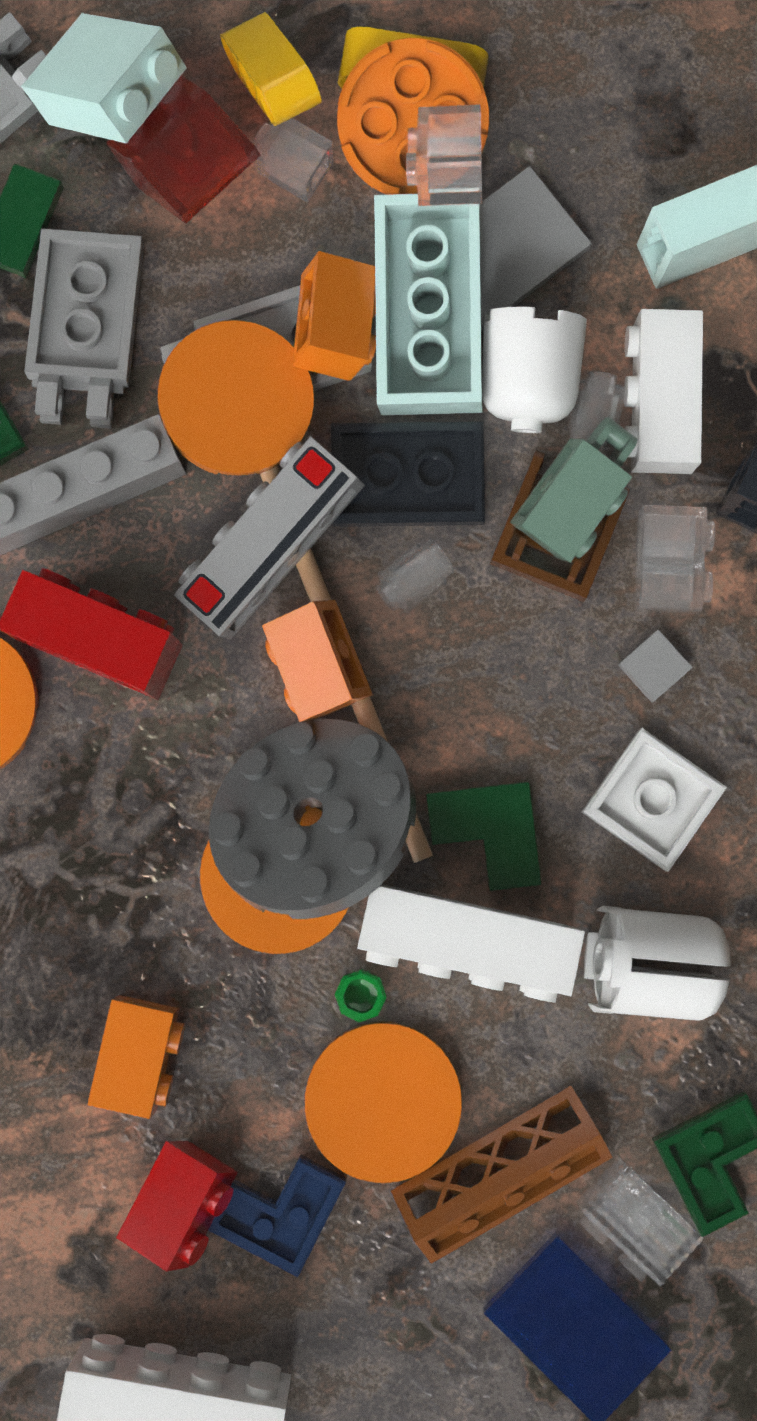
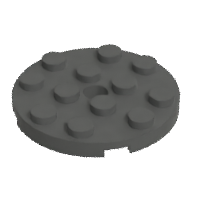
(340, 857)

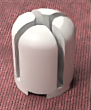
(658, 937)

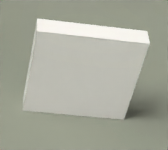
(654, 799)

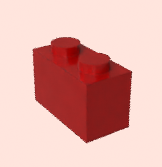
(178, 1206)

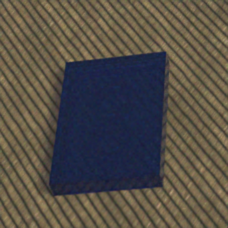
(576, 1329)

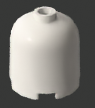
(531, 366)

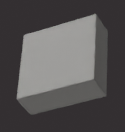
(655, 666)

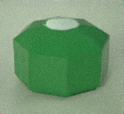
(360, 995)

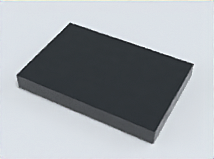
(412, 473)

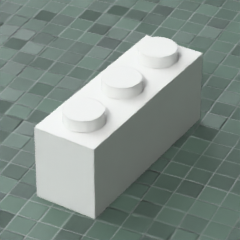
(665, 390)

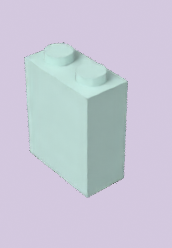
(104, 77)
(701, 228)

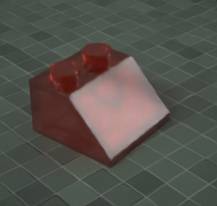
(185, 151)

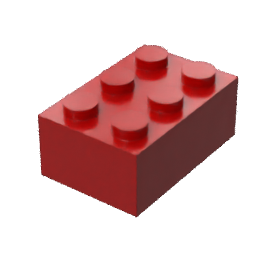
(91, 631)

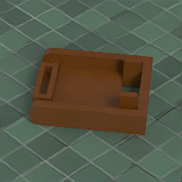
(582, 569)

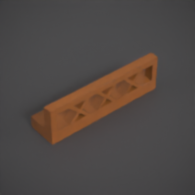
(508, 1190)

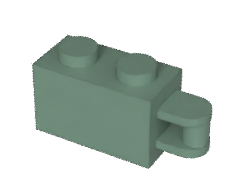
(578, 492)

